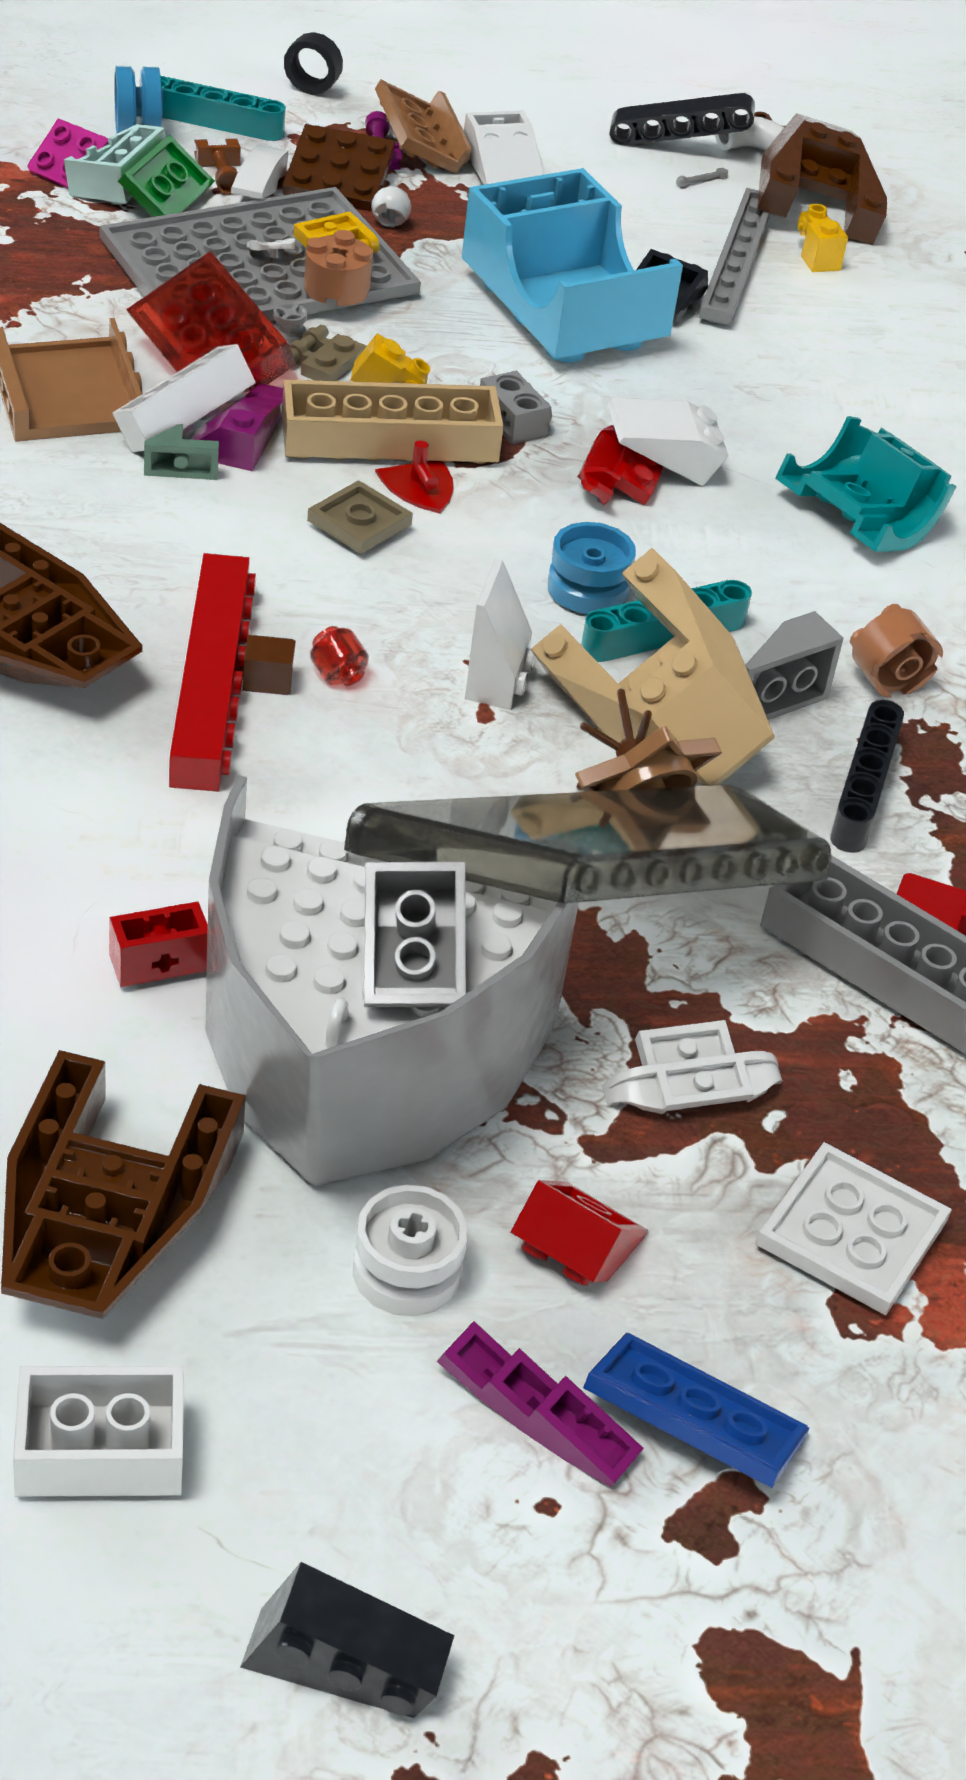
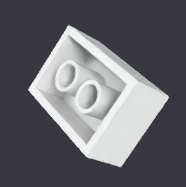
(99, 1431)

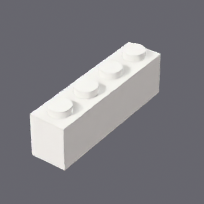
(186, 396)

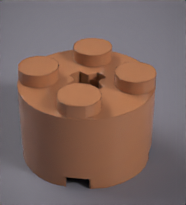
(338, 268)
(896, 651)

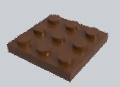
(340, 160)

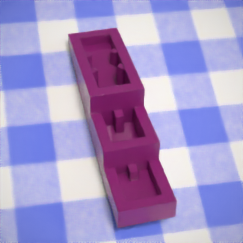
(541, 1408)

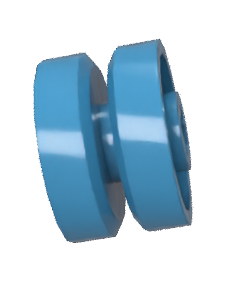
(137, 101)
(590, 566)

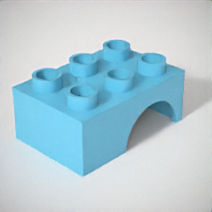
(562, 265)

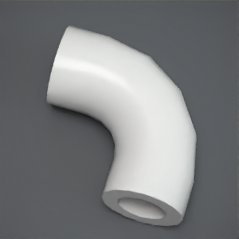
(759, 135)

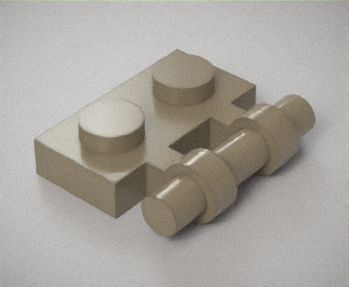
(330, 357)

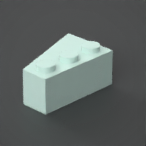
(99, 171)

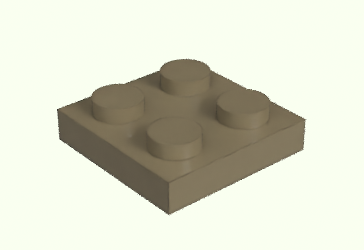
(360, 517)

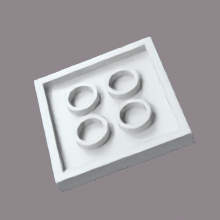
(853, 1227)

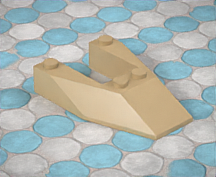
(689, 684)

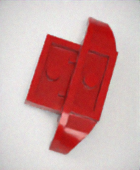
(618, 466)

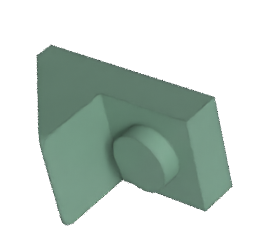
(177, 457)

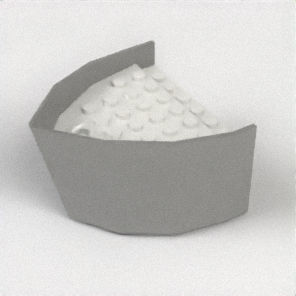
(287, 1019)

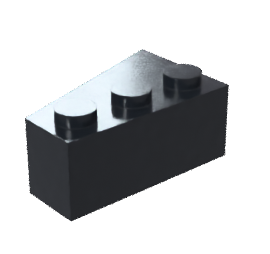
(347, 1644)

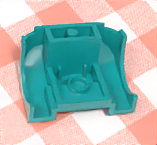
(875, 483)

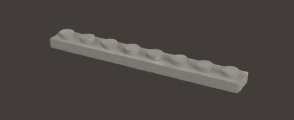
(735, 261)

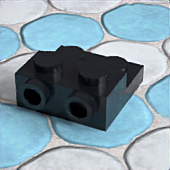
(692, 282)

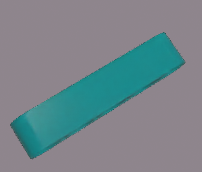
(223, 109)
(634, 629)

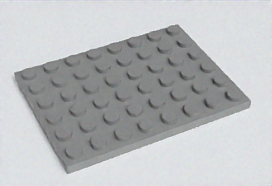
(164, 245)

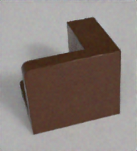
(268, 665)

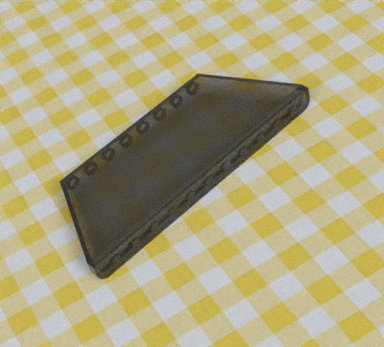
(598, 841)

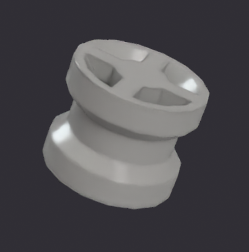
(290, 321)

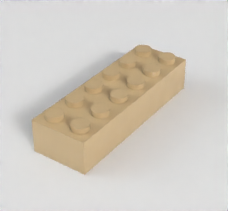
(388, 418)

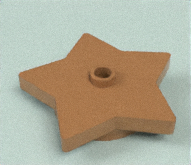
(652, 763)

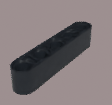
(693, 109)
(866, 776)

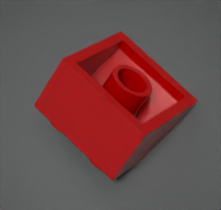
(576, 1231)

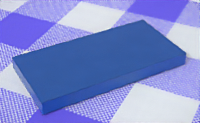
(697, 1408)

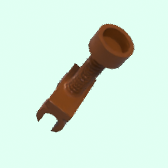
(222, 157)

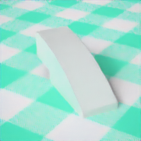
(261, 172)

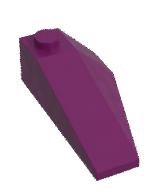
(245, 427)

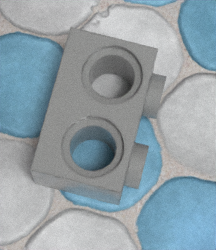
(522, 408)

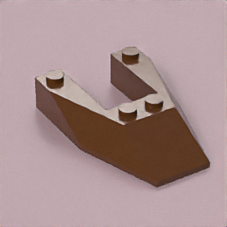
(827, 162)
(55, 620)
(97, 1212)

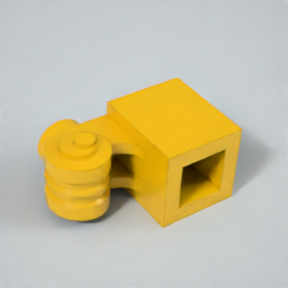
(823, 241)
(386, 363)

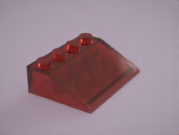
(210, 310)

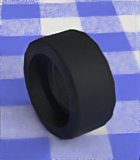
(328, 51)

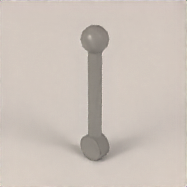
(720, 173)

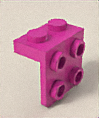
(60, 143)

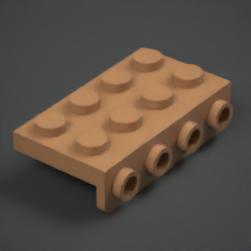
(425, 127)

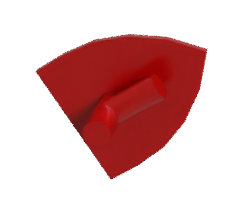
(421, 482)

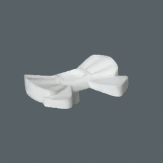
(288, 243)

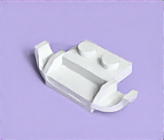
(691, 1069)

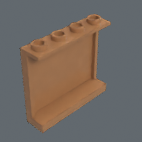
(67, 385)

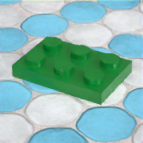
(166, 179)

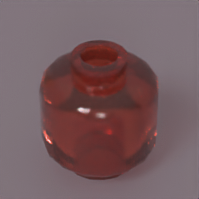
(339, 656)

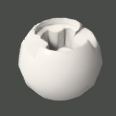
(391, 206)

